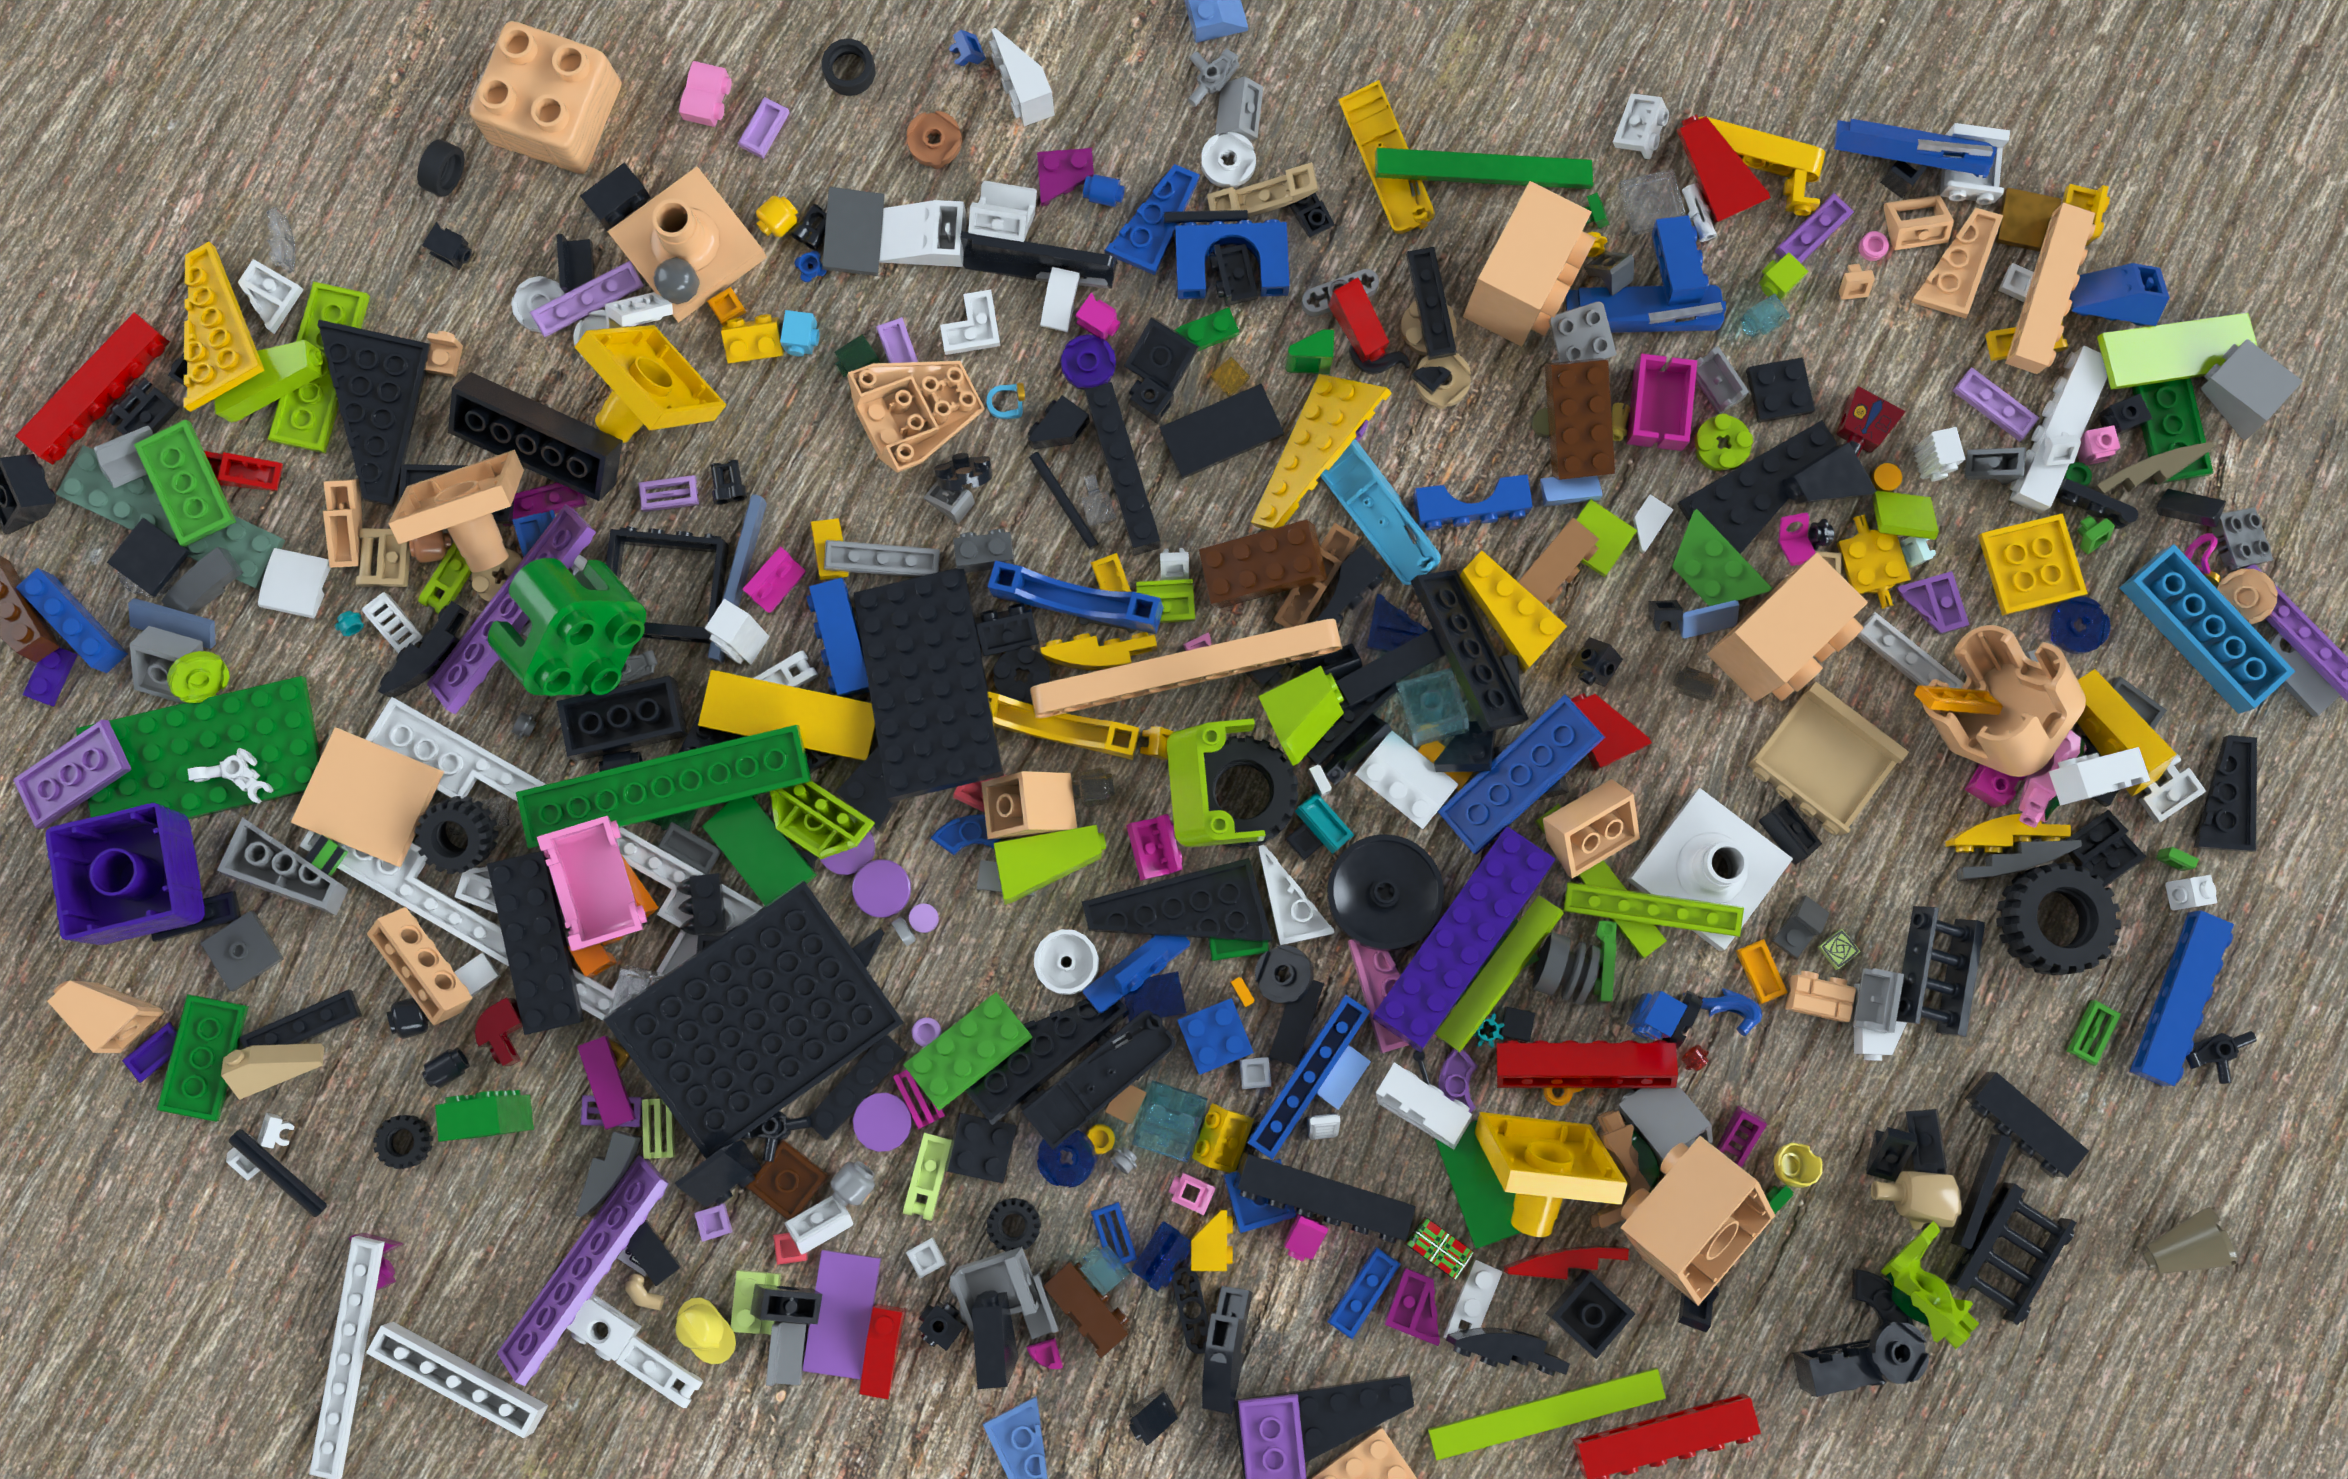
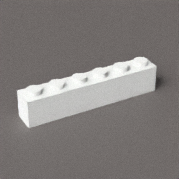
(2067, 413)
(457, 1379)

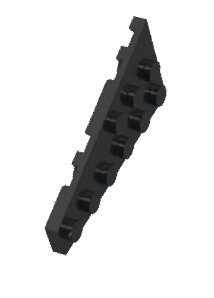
(1753, 493)
(1200, 904)
(1052, 1046)
(1343, 1411)

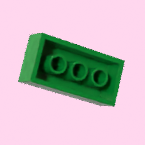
(483, 1115)

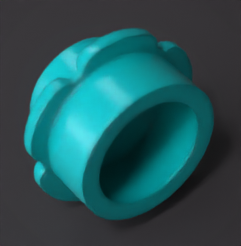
(349, 623)

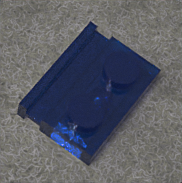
(1159, 994)

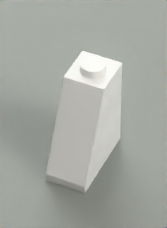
(1875, 1043)

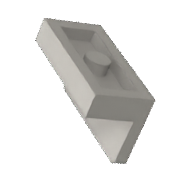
(1240, 108)
(120, 459)
(1044, 1319)
(786, 1353)

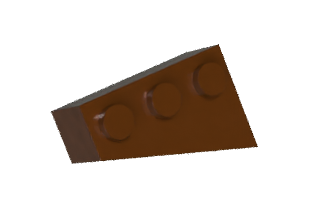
(1088, 1308)

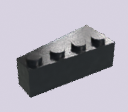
(867, 792)

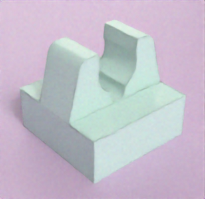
(1916, 551)

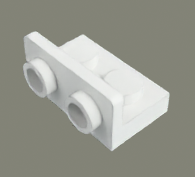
(1641, 124)
(637, 310)

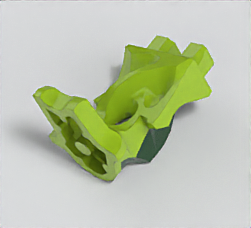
(1925, 1295)

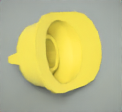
(705, 1331)

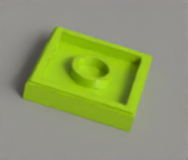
(1905, 515)
(1612, 534)

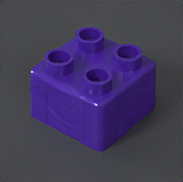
(124, 875)

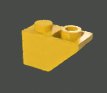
(1210, 1246)

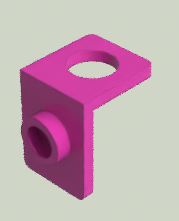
(1795, 544)

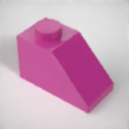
(1304, 1237)

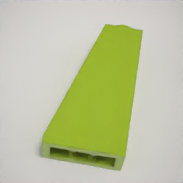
(284, 371)
(1042, 859)

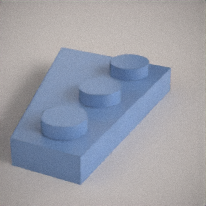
(1019, 1441)

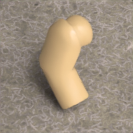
(640, 1296)

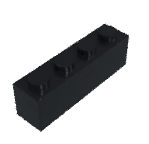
(2027, 1125)

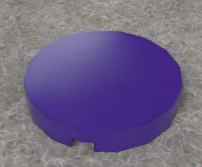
(1088, 362)

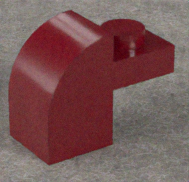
(495, 1026)

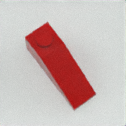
(881, 1350)

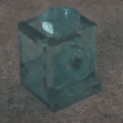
(1764, 317)

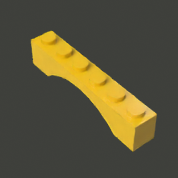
(1069, 729)

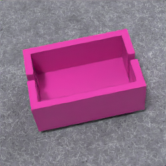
(1661, 402)

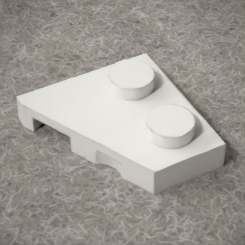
(269, 293)

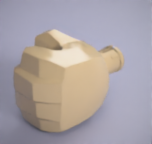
(1922, 1197)

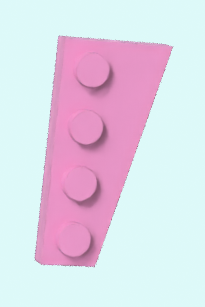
(1377, 977)

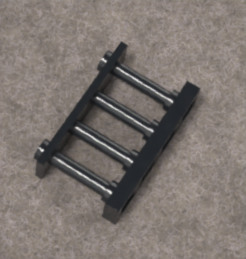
(1960, 972)
(1995, 1226)

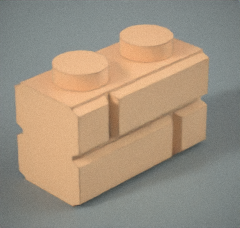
(1820, 997)

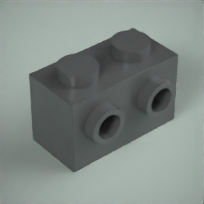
(979, 552)

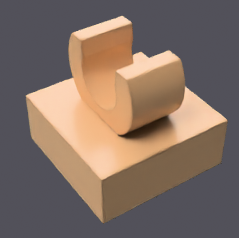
(1856, 283)

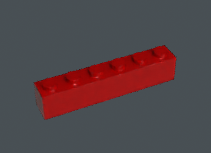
(93, 389)
(1586, 1064)
(1667, 1437)

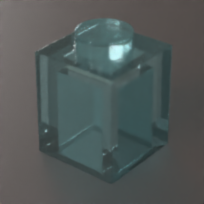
(1104, 1269)

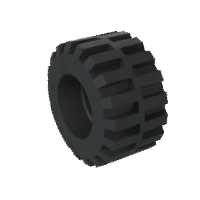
(438, 847)

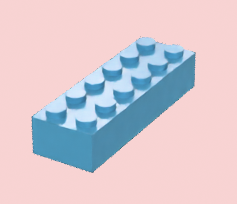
(2207, 629)

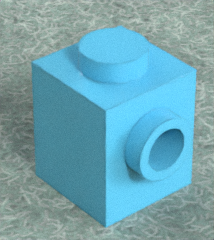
(799, 333)

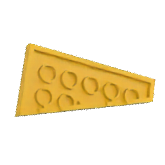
(1317, 441)

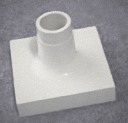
(1683, 854)

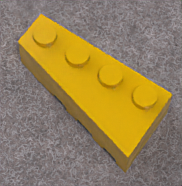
(1512, 610)
(2117, 727)

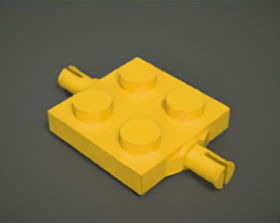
(1873, 562)

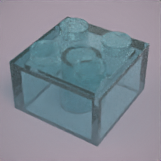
(1432, 707)

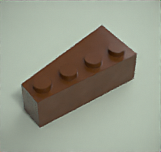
(20, 622)

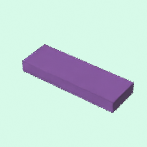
(1815, 229)

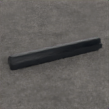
(277, 1173)

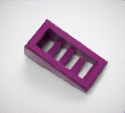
(1753, 1134)

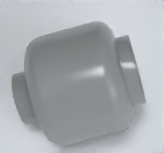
(852, 1183)

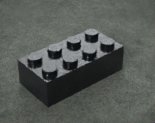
(622, 718)

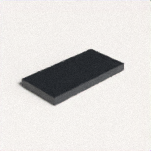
(1221, 431)

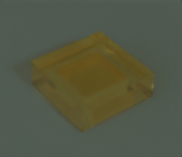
(1230, 376)

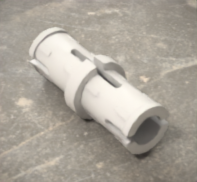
(1693, 196)

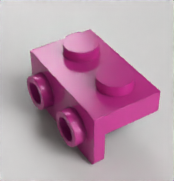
(1155, 847)

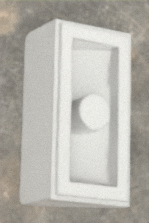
(818, 1224)

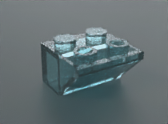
(1170, 1121)

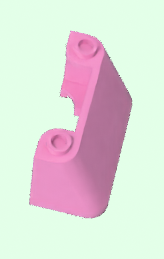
(592, 882)

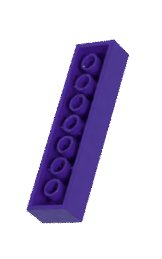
(1463, 939)

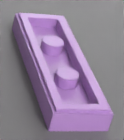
(1995, 404)

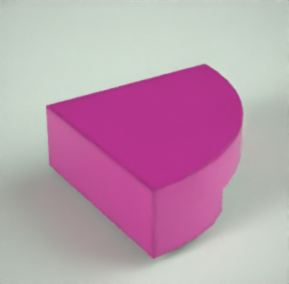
(1046, 1353)

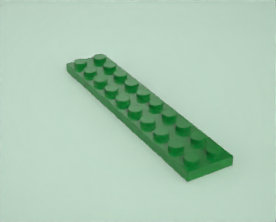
(668, 784)

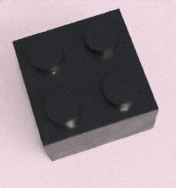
(1590, 1313)

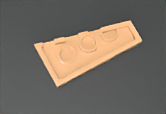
(1960, 269)

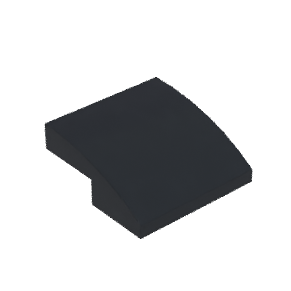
(2106, 848)

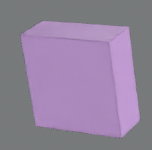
(713, 1222)

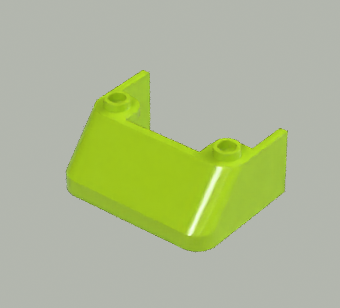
(1191, 815)

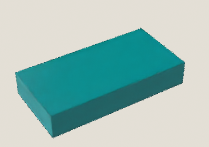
(1324, 823)

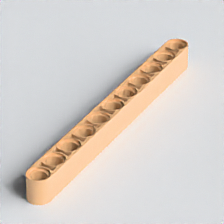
(1185, 668)

